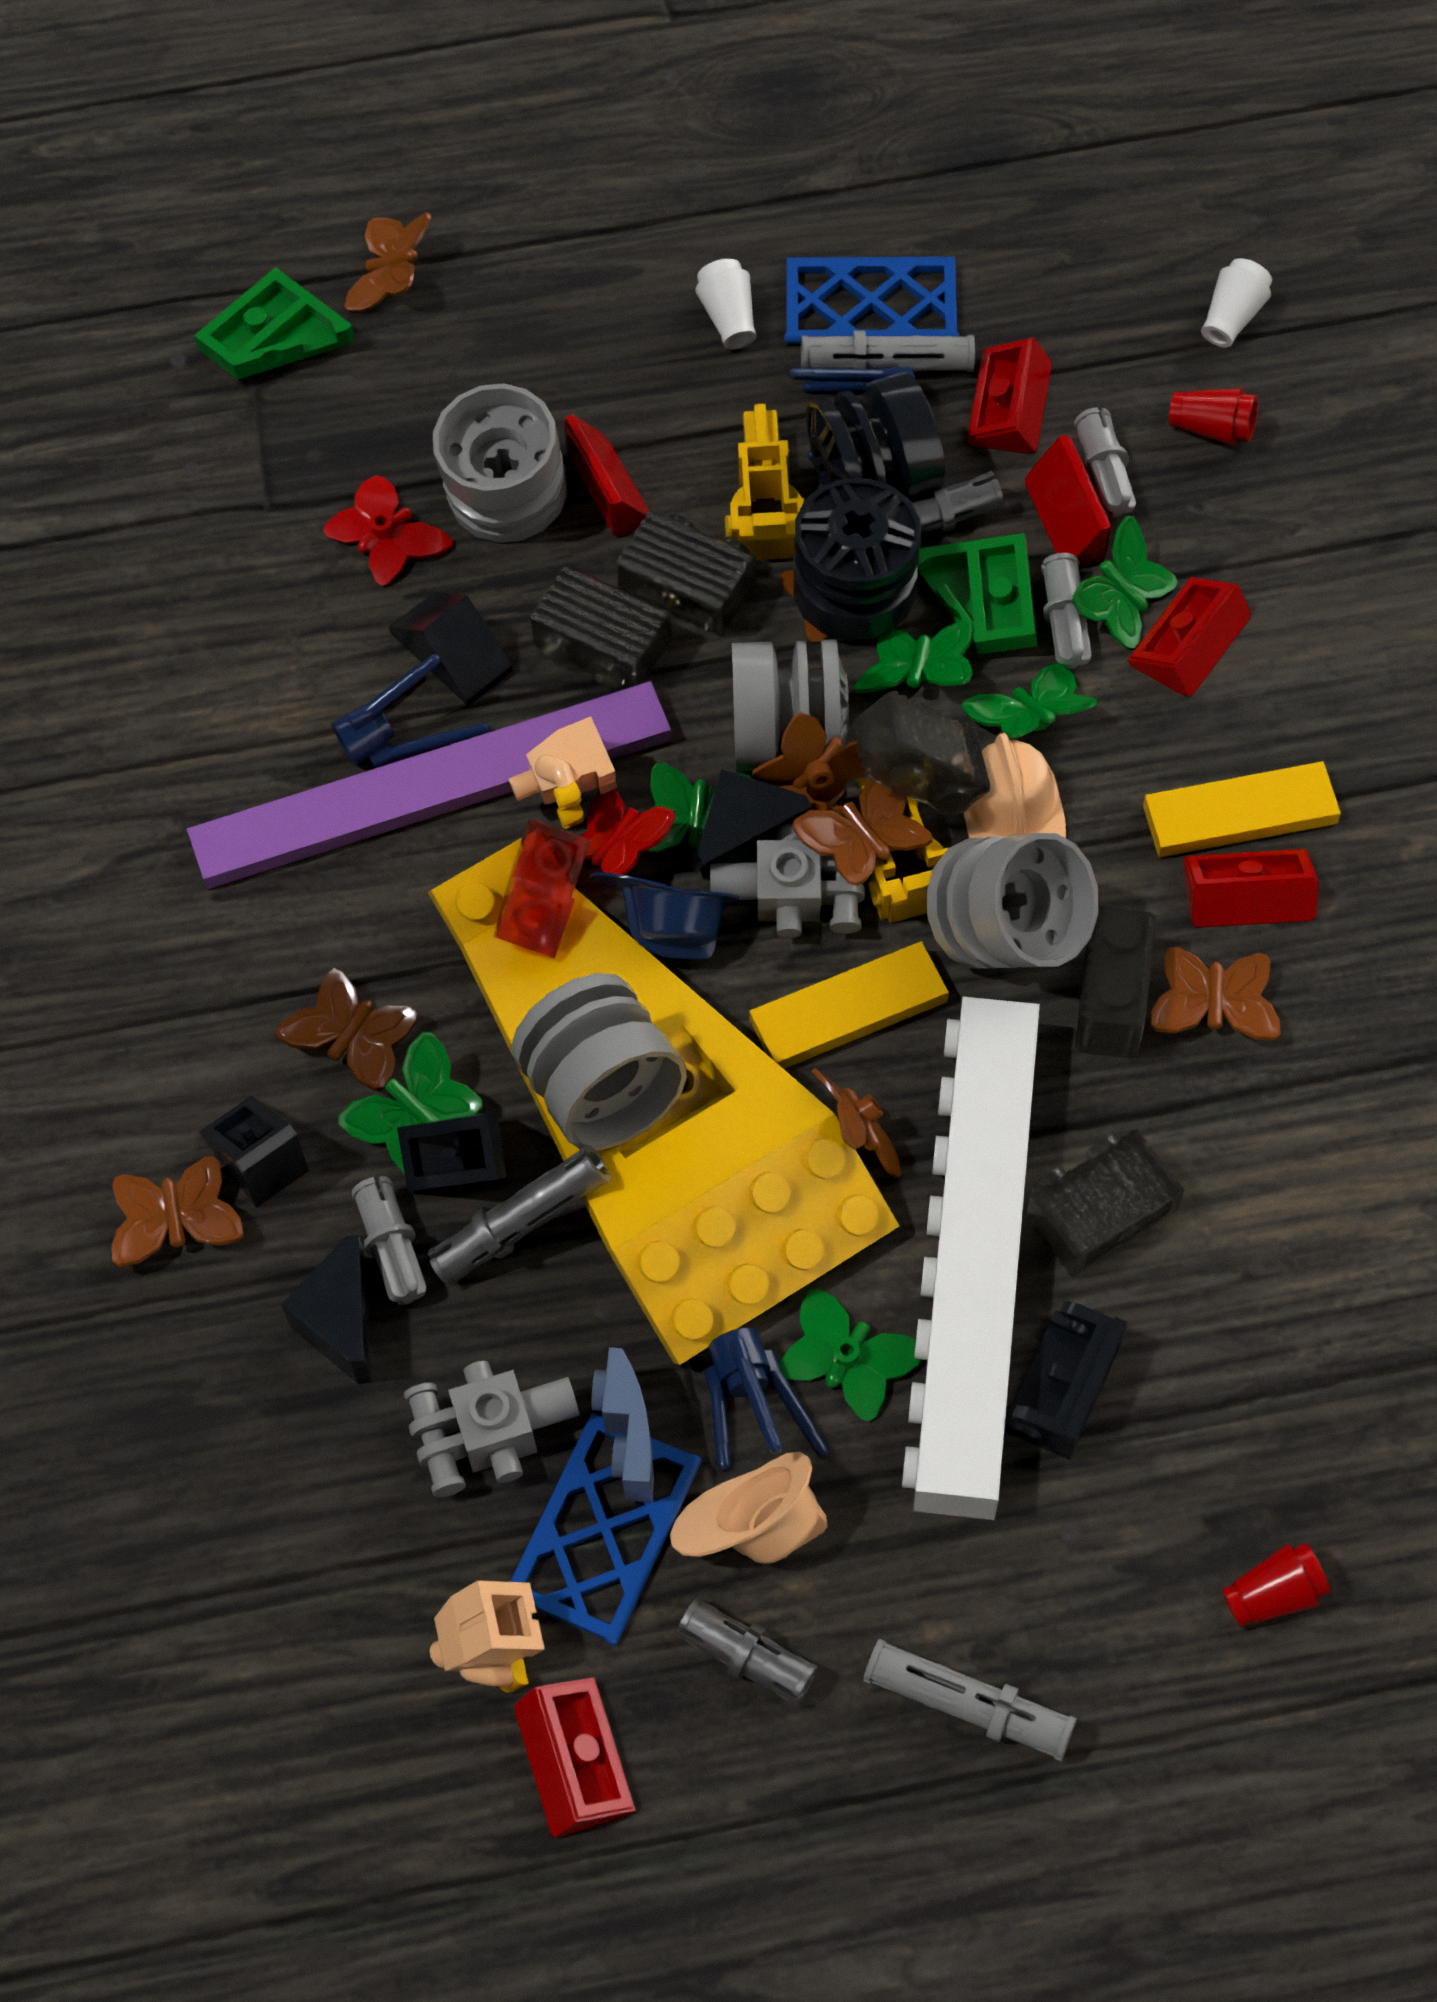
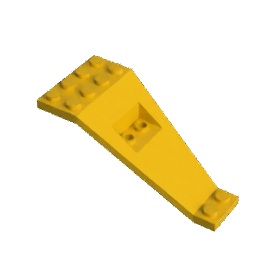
(742, 1177)

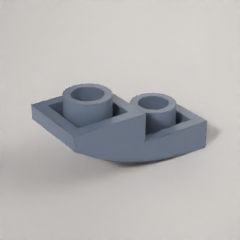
(624, 1413)

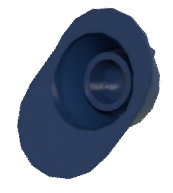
(667, 918)

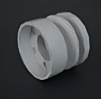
(500, 462)
(771, 696)
(1013, 901)
(598, 1061)

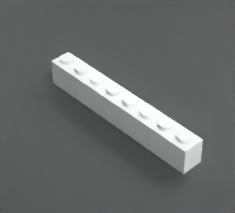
(976, 1260)

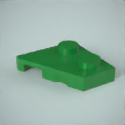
(271, 328)

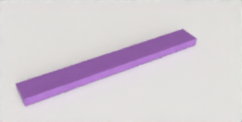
(411, 789)

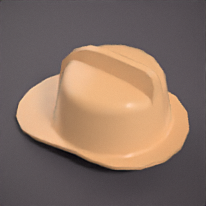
(1020, 796)
(756, 1513)

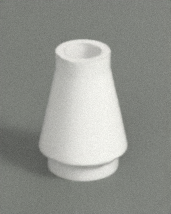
(726, 296)
(1236, 300)

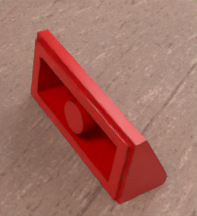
(1010, 397)
(604, 477)
(1069, 504)
(1192, 634)
(1251, 888)
(573, 1756)

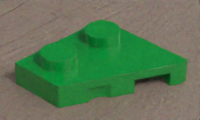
(987, 586)

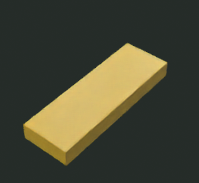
(1241, 809)
(849, 1006)

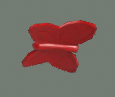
(384, 533)
(621, 838)

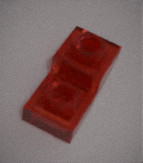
(541, 888)

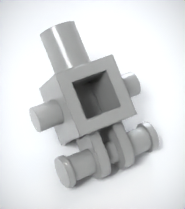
(791, 885)
(492, 1421)

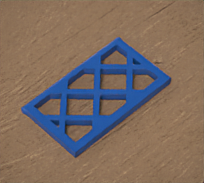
(841, 273)
(632, 1576)

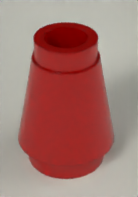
(1216, 413)
(1277, 1586)

